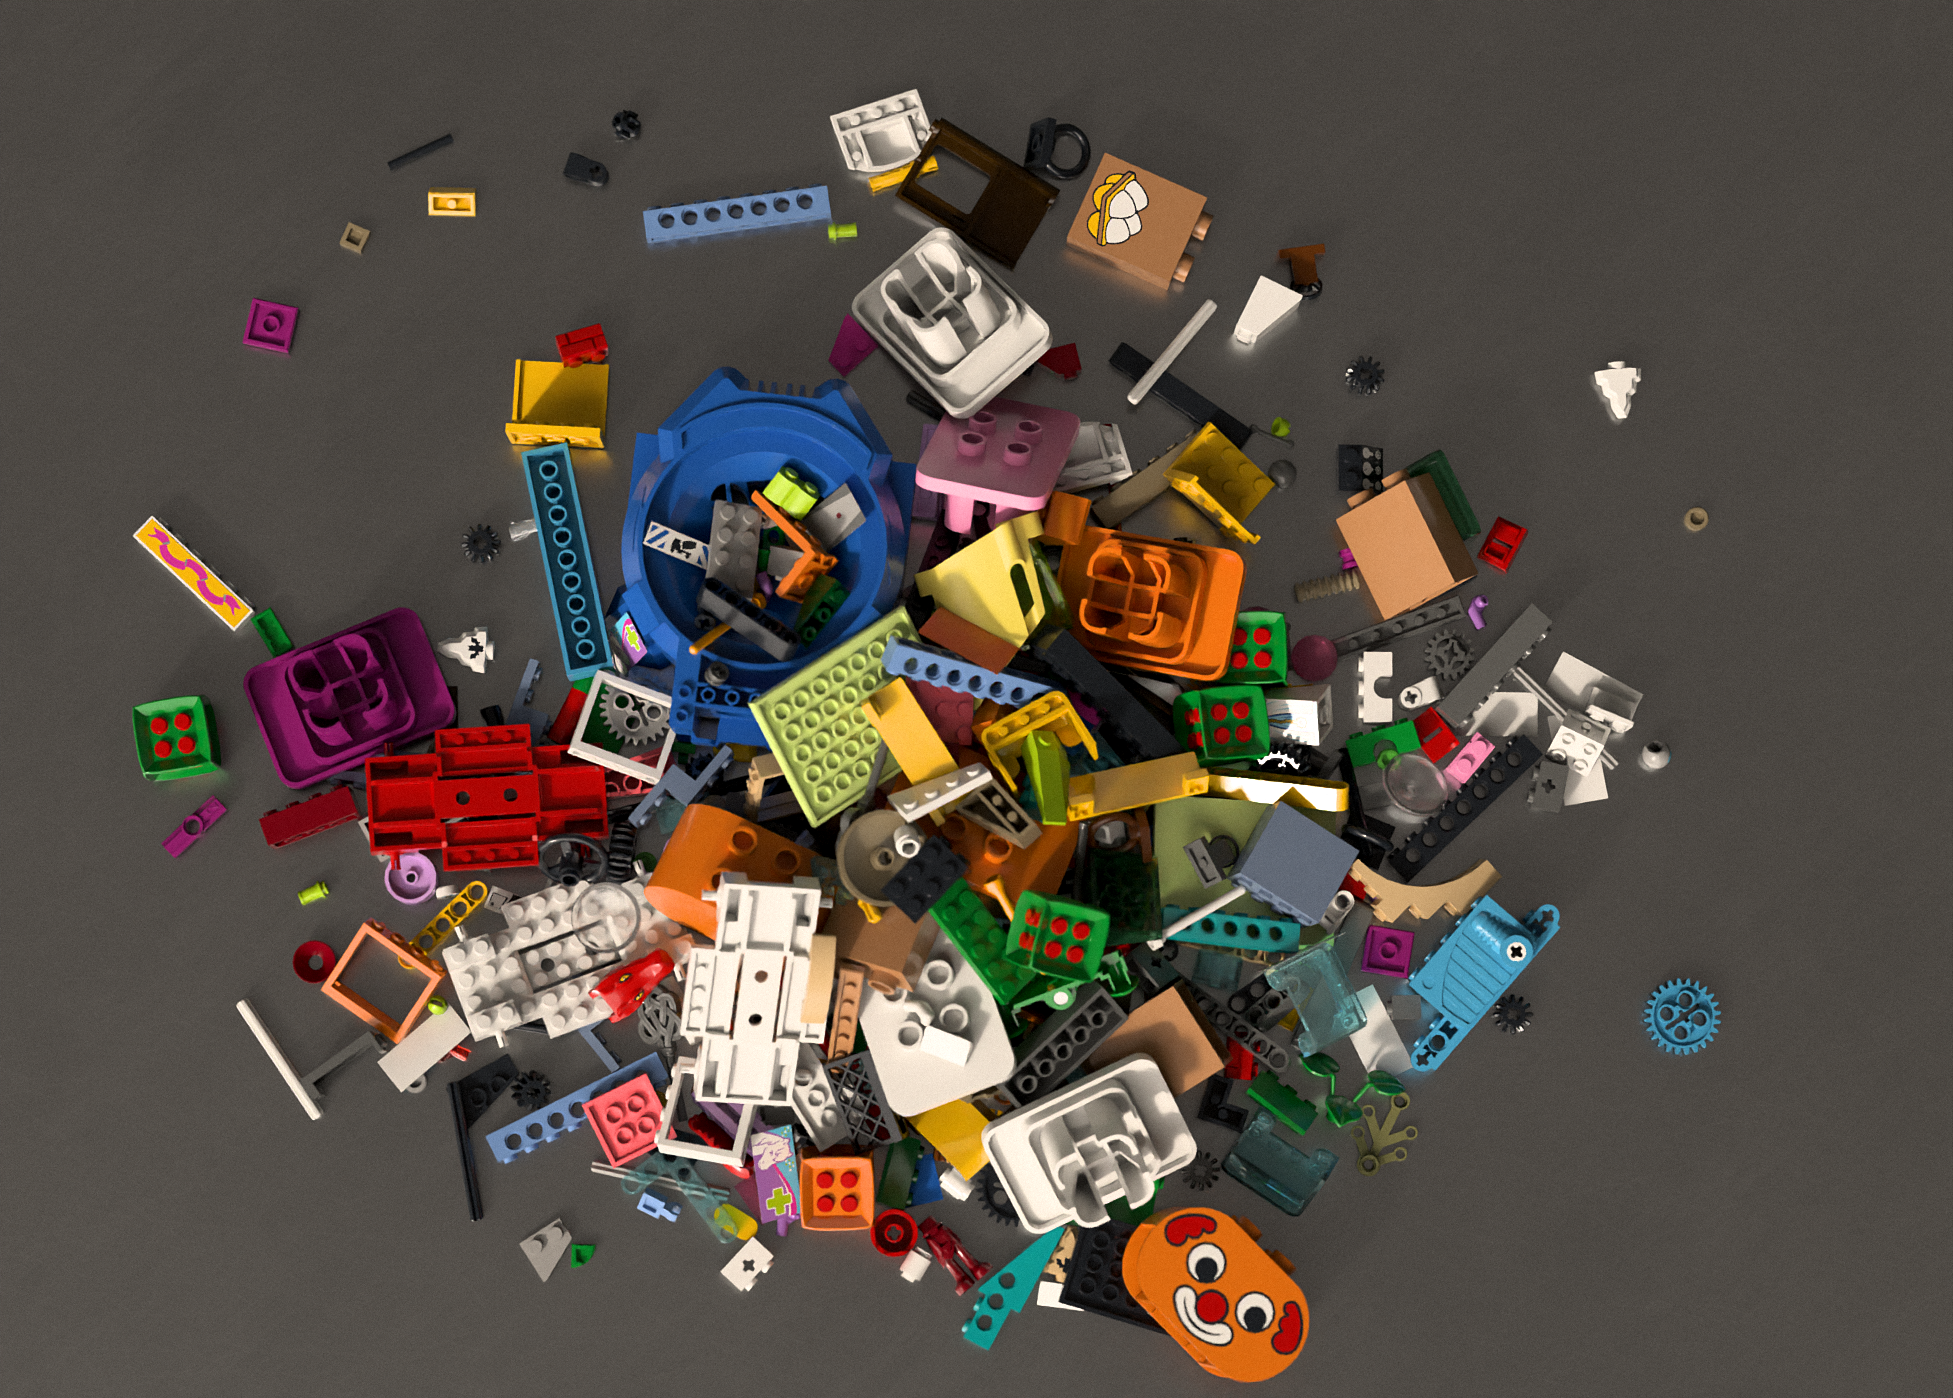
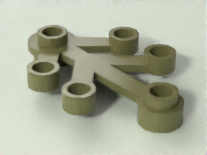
(1381, 1137)

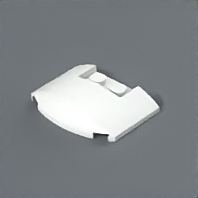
(883, 132)
(1094, 459)

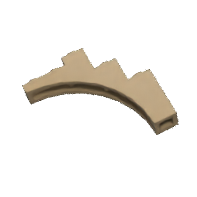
(1425, 900)

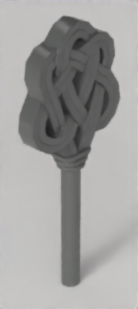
(866, 802)
(661, 1024)

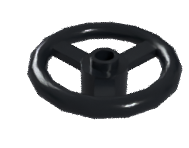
(572, 863)

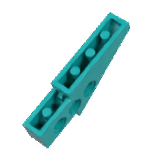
(1026, 1271)

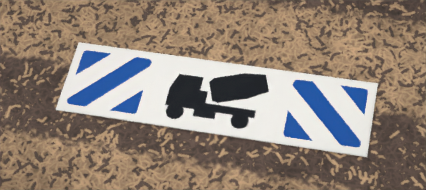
(677, 545)

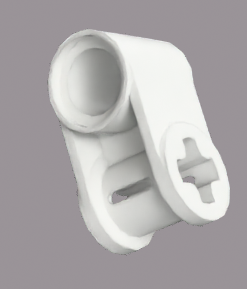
(1424, 692)
(1334, 914)

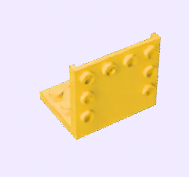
(559, 404)
(1220, 482)

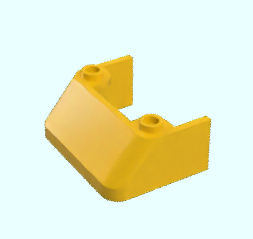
(1047, 713)

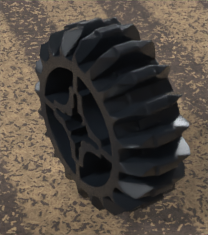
(1290, 758)
(621, 852)

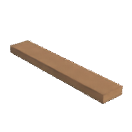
(845, 1013)

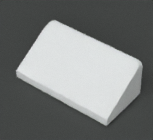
(946, 1046)
(1049, 1295)

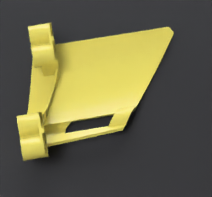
(979, 582)

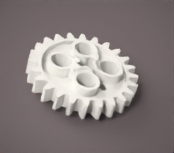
(617, 716)

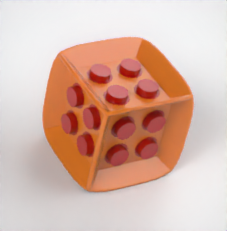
(836, 1188)

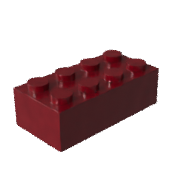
(310, 817)

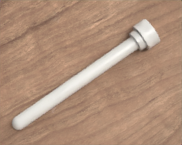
(1196, 915)

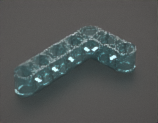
(687, 1187)

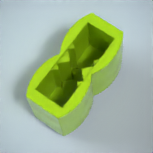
(791, 493)

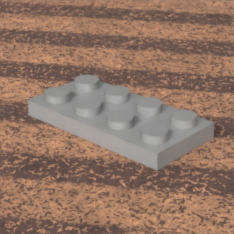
(734, 546)

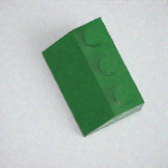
(1282, 1102)

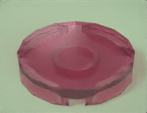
(1314, 658)

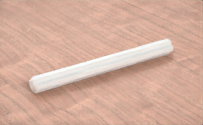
(1172, 351)
(278, 1057)

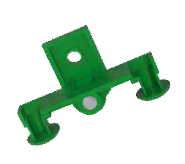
(1061, 992)

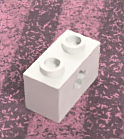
(734, 1269)

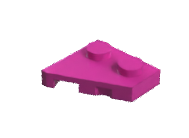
(851, 347)

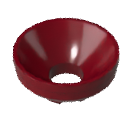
(305, 953)

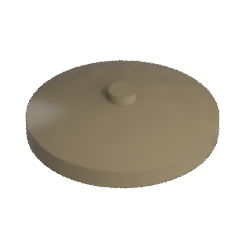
(869, 854)

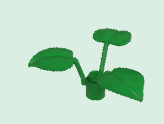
(1339, 1107)

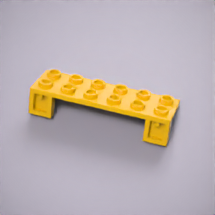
(911, 739)
(1135, 785)

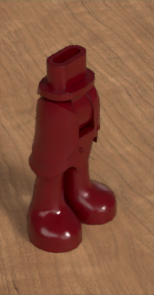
(943, 1244)

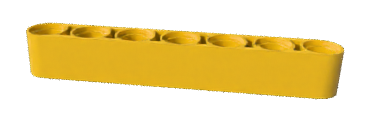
(1277, 787)

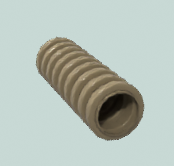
(1327, 585)

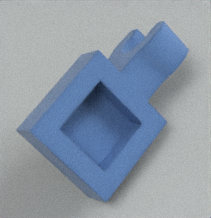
(656, 1204)

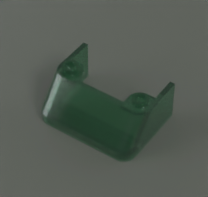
(1450, 491)

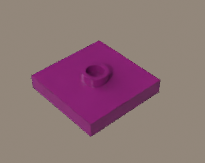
(270, 325)
(1387, 951)

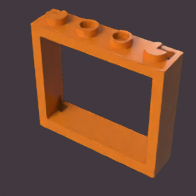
(362, 1007)

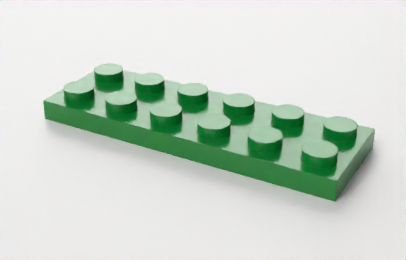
(980, 941)

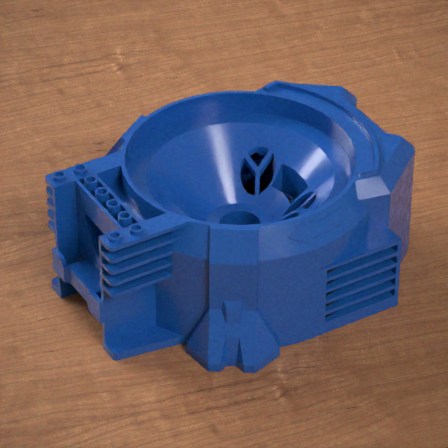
(743, 441)

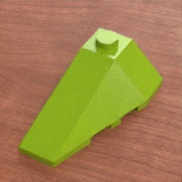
(1048, 774)

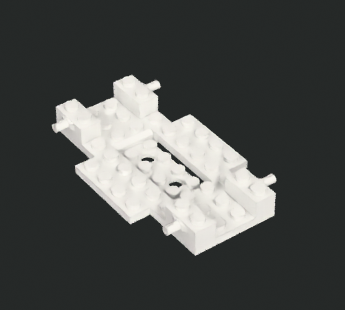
(764, 925)
(500, 983)

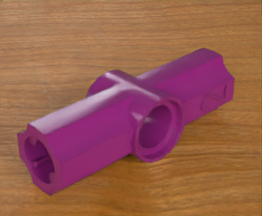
(205, 815)

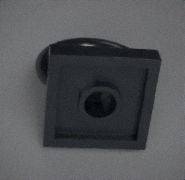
(1042, 145)
(1378, 834)

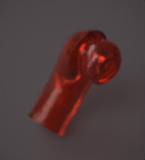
(457, 1052)

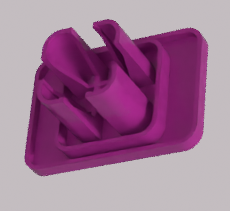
(348, 696)

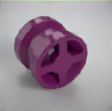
(1348, 559)

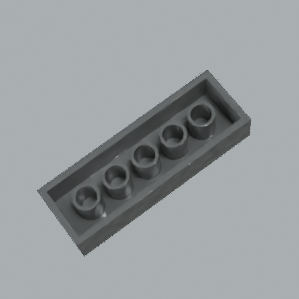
(1489, 670)
(1062, 1044)

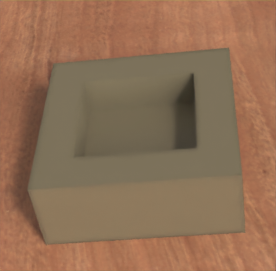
(355, 237)

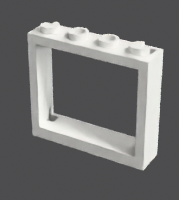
(610, 759)
(695, 1151)

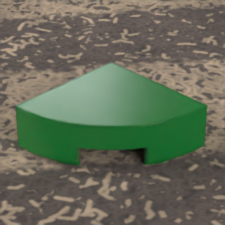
(581, 1254)

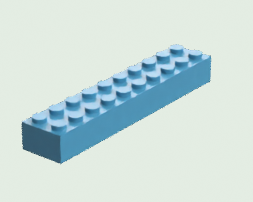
(568, 561)

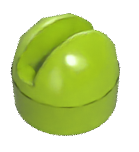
(1280, 427)
(435, 1009)

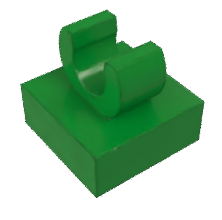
(684, 749)

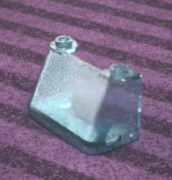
(1320, 996)

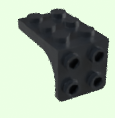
(926, 878)

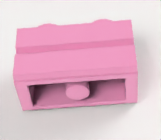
(1470, 758)

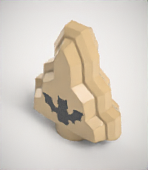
(1061, 1254)

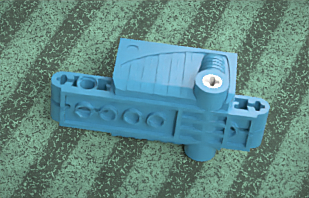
(1475, 971)

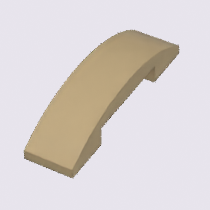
(819, 979)

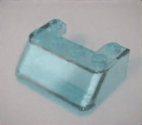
(1276, 1167)

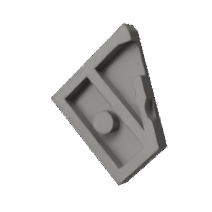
(547, 1247)

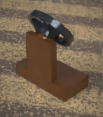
(1304, 268)

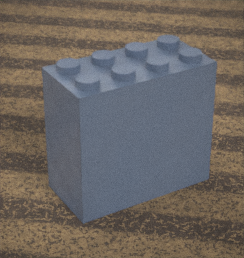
(1292, 864)

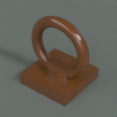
(1137, 830)

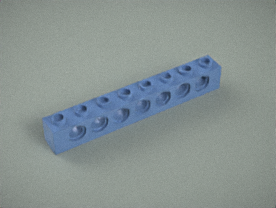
(726, 222)
(901, 649)
(500, 1139)

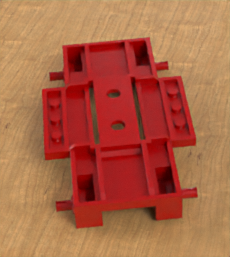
(410, 801)

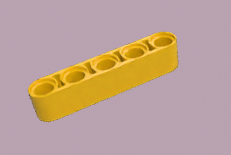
(448, 913)

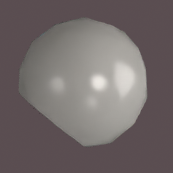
(1656, 754)

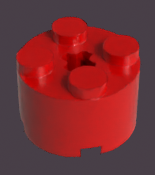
(885, 1243)

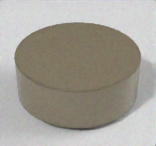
(1696, 518)

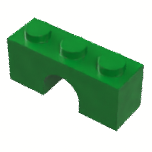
(1362, 747)

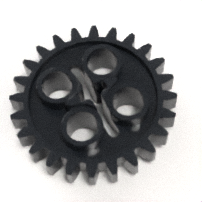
(1006, 1210)

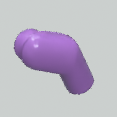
(765, 585)
(1476, 609)
(783, 1223)

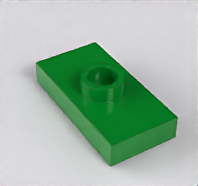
(272, 632)

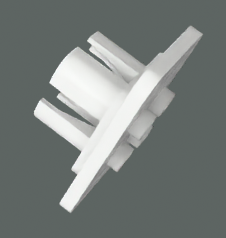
(952, 323)
(963, 1008)
(1090, 1145)

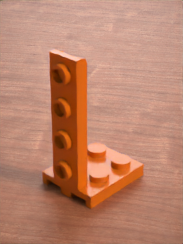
(810, 565)

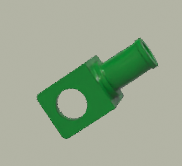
(764, 551)

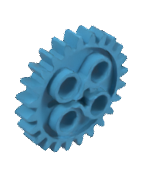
(1695, 1034)

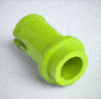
(842, 230)
(313, 892)

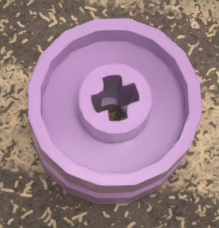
(412, 892)

